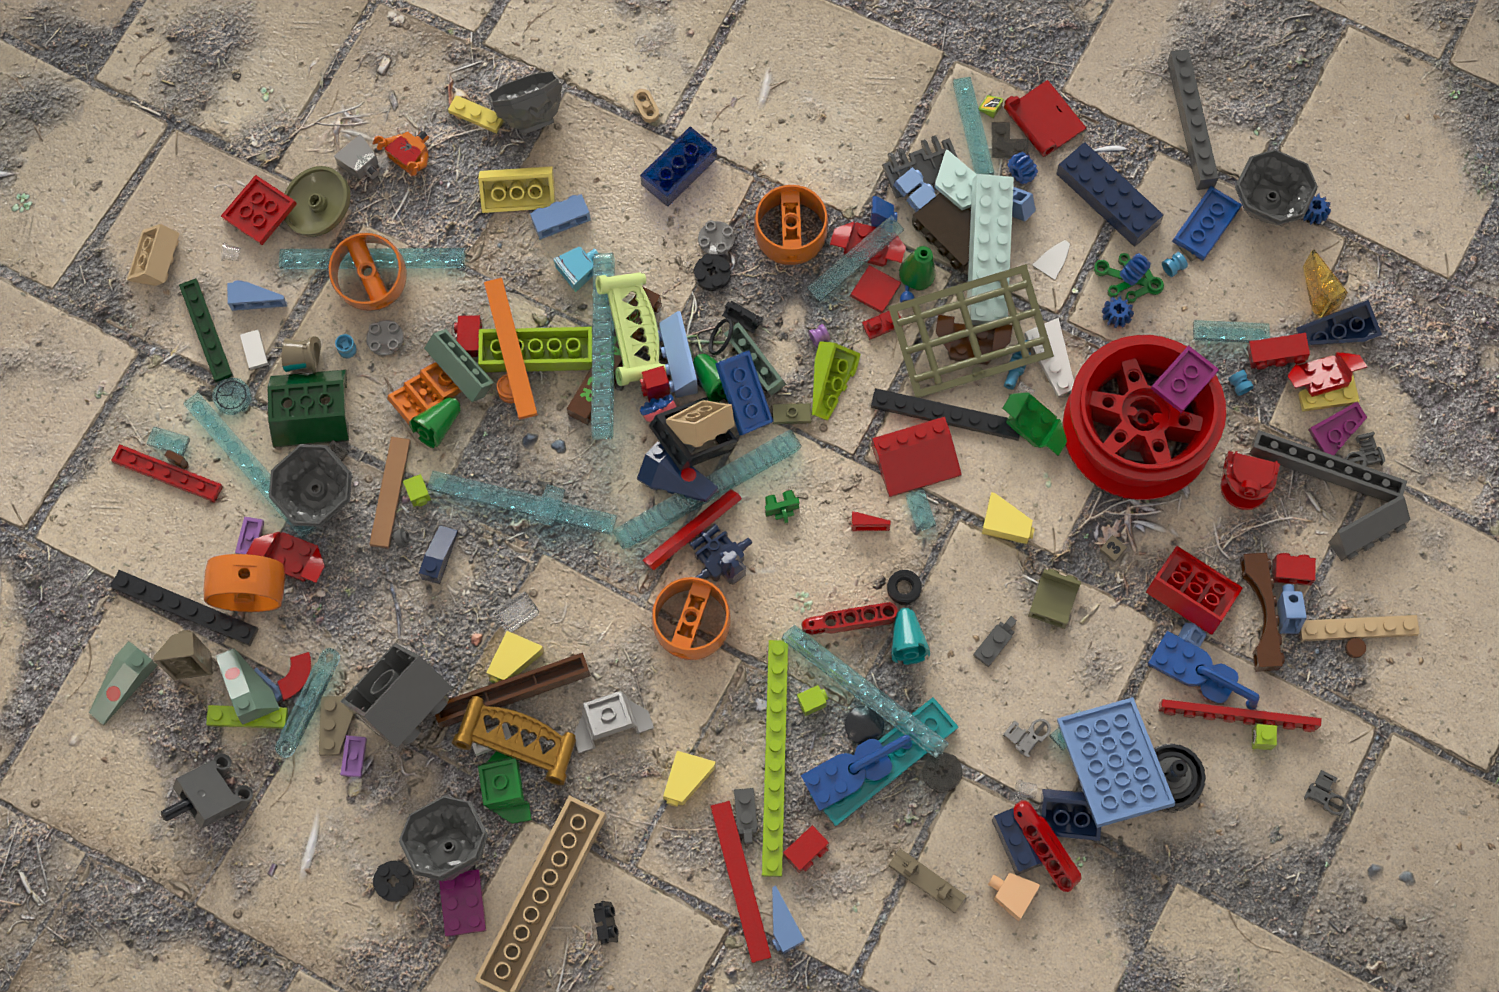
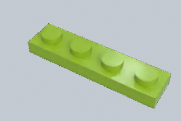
(226, 717)

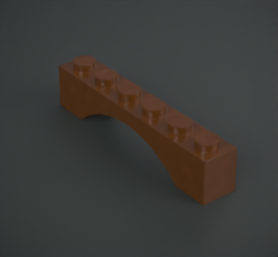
(1256, 573)

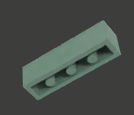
(458, 365)
(766, 372)

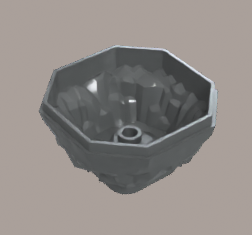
(528, 101)
(1276, 188)
(298, 476)
(443, 838)

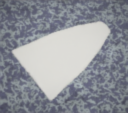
(1053, 259)

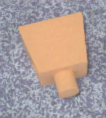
(1014, 893)

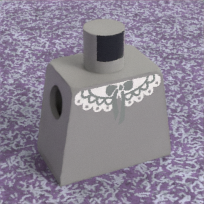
(358, 159)

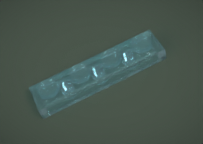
(1229, 331)

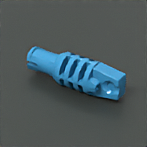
(1014, 374)

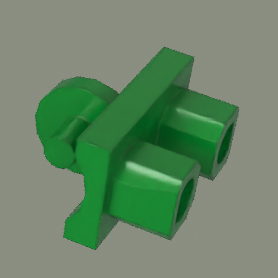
(782, 509)

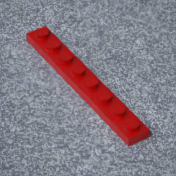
(1248, 716)

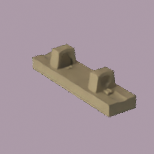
(927, 880)

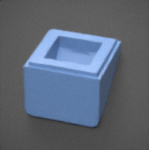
(1192, 634)

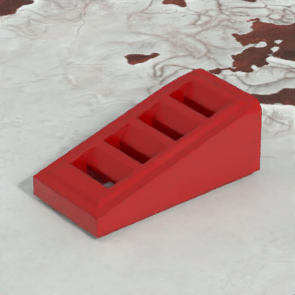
(866, 522)

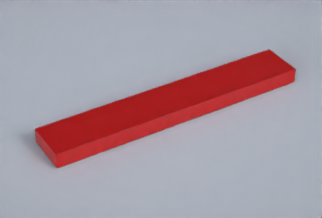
(167, 473)
(692, 529)

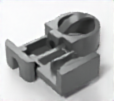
(1368, 453)
(1320, 793)

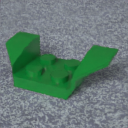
(1035, 422)
(503, 788)

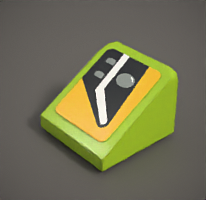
(991, 105)

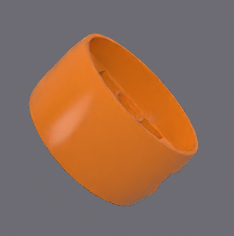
(790, 199)
(362, 259)
(244, 583)
(695, 605)

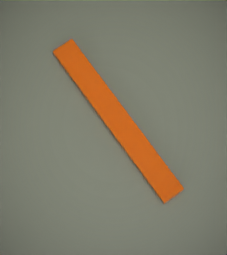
(510, 348)

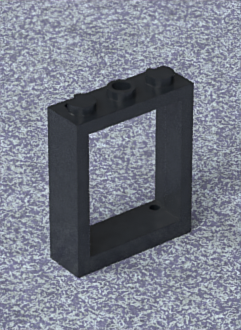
(677, 449)

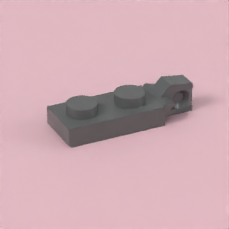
(995, 642)
(745, 813)

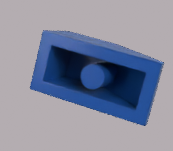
(881, 211)

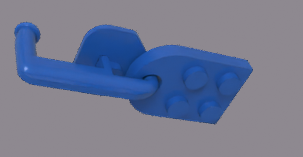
(1181, 659)
(833, 782)

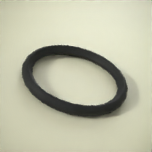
(727, 339)

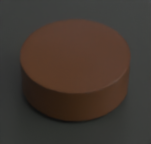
(1355, 648)

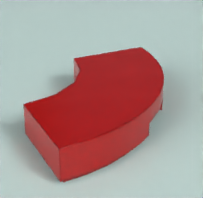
(297, 676)

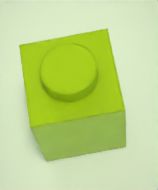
(417, 490)
(812, 700)
(1264, 737)

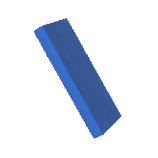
(1207, 223)
(744, 392)

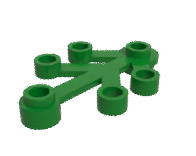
(1146, 283)

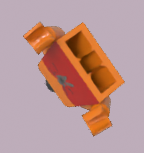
(406, 150)

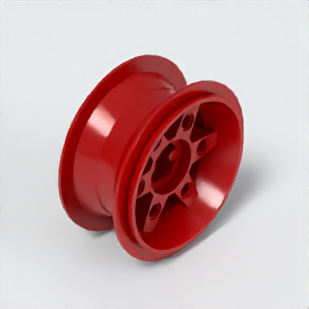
(1101, 461)

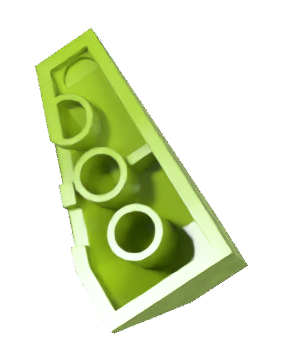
(832, 371)

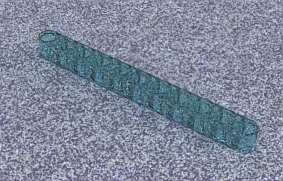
(602, 354)
(724, 478)

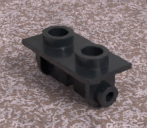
(746, 318)
(605, 913)

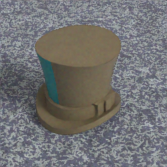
(301, 354)

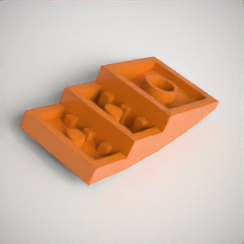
(423, 392)

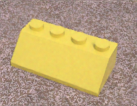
(516, 189)

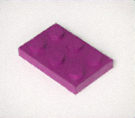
(1184, 379)
(463, 904)

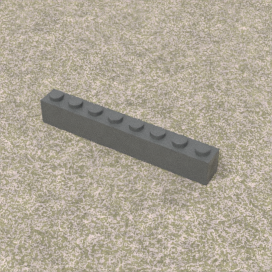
(1192, 119)
(1327, 467)

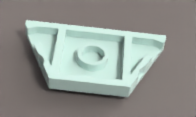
(955, 181)

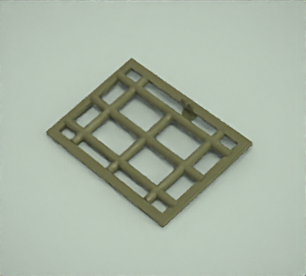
(970, 331)

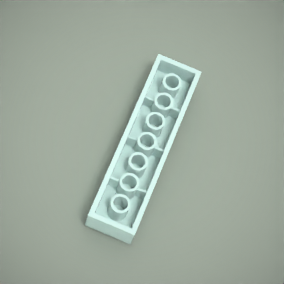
(989, 242)

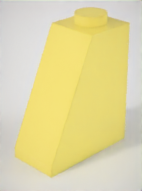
(1006, 521)
(513, 657)
(686, 777)

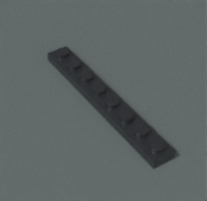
(932, 410)
(184, 607)

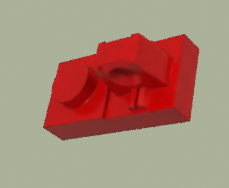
(879, 325)

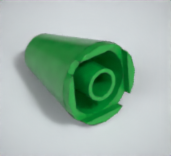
(918, 269)
(709, 377)
(435, 422)

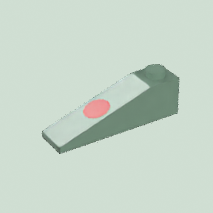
(124, 676)
(246, 689)

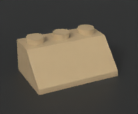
(153, 255)
(701, 422)

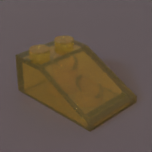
(1323, 287)

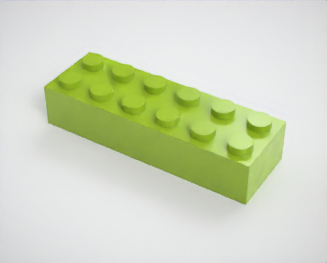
(541, 349)

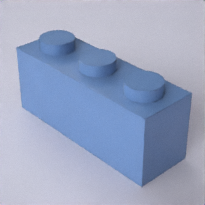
(560, 216)

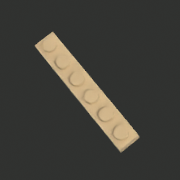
(1359, 628)

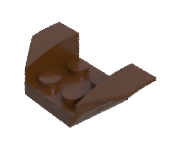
(961, 349)

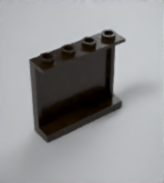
(946, 228)

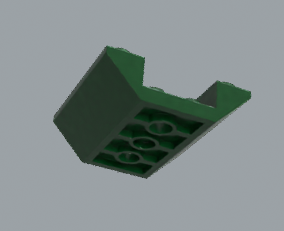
(307, 419)

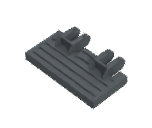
(922, 160)

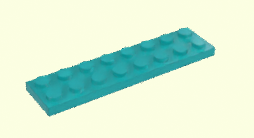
(902, 759)

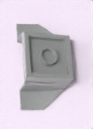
(609, 716)

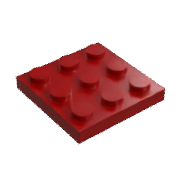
(258, 210)

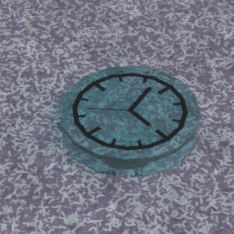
(231, 396)

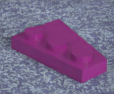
(1336, 430)

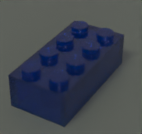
(678, 166)

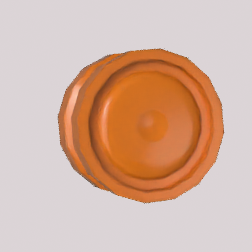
(504, 389)

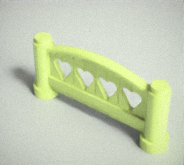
(618, 288)

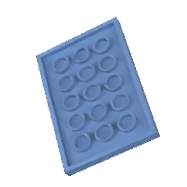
(1115, 762)

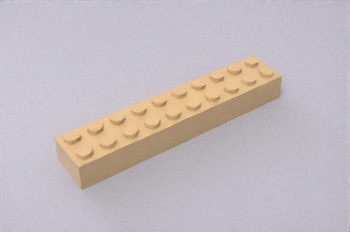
(541, 897)

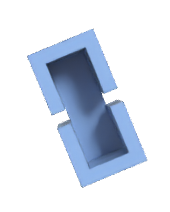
(908, 182)

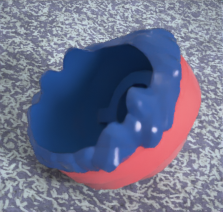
(656, 407)

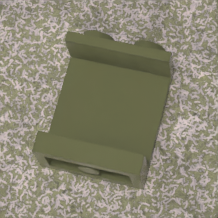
(1054, 598)

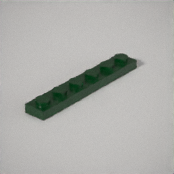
(206, 330)

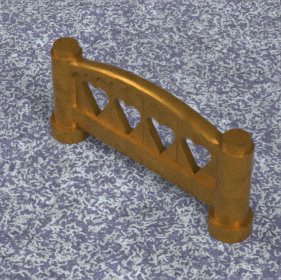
(474, 731)

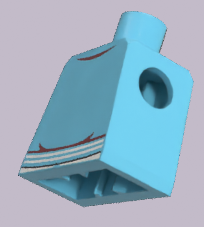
(576, 266)

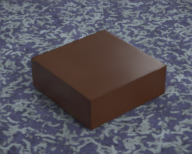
(176, 459)

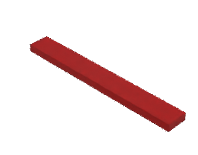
(740, 882)

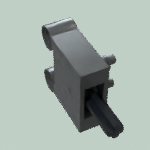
(207, 794)

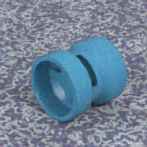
(1173, 265)
(342, 343)
(1240, 382)

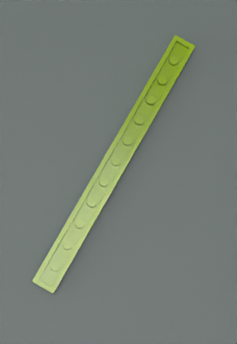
(775, 759)

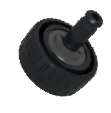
(1183, 774)

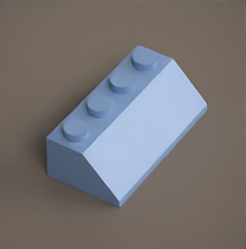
(678, 356)

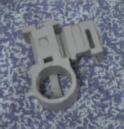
(1025, 740)

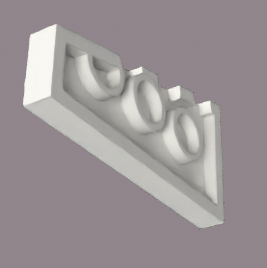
(1058, 367)

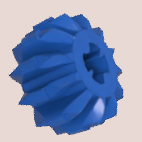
(1022, 168)
(1321, 212)
(1135, 269)
(1110, 312)

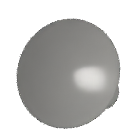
(716, 237)
(384, 337)

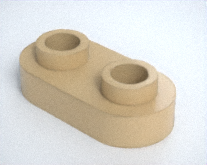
(647, 106)

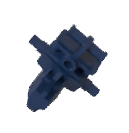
(720, 556)

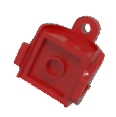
(1247, 480)

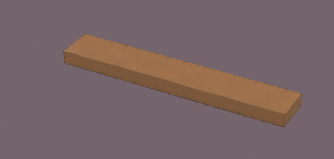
(390, 492)

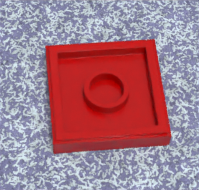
(875, 289)

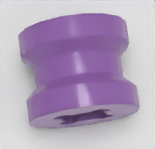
(819, 334)

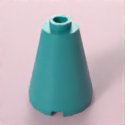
(908, 639)

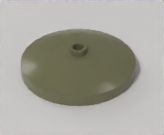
(321, 201)

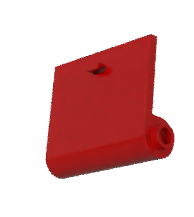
(1041, 120)

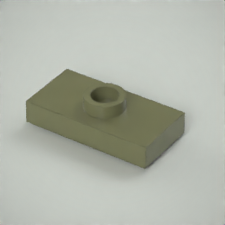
(792, 413)

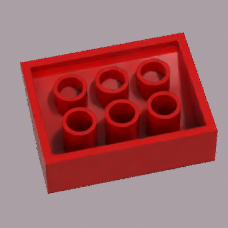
(916, 456)
(1194, 590)

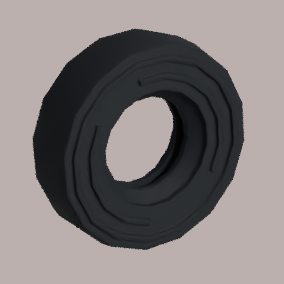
(901, 598)

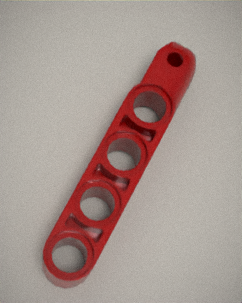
(818, 625)
(1054, 854)

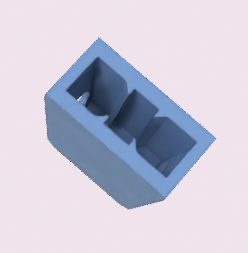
(1291, 610)

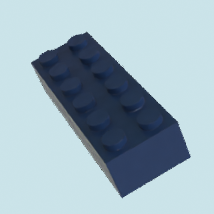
(1109, 194)

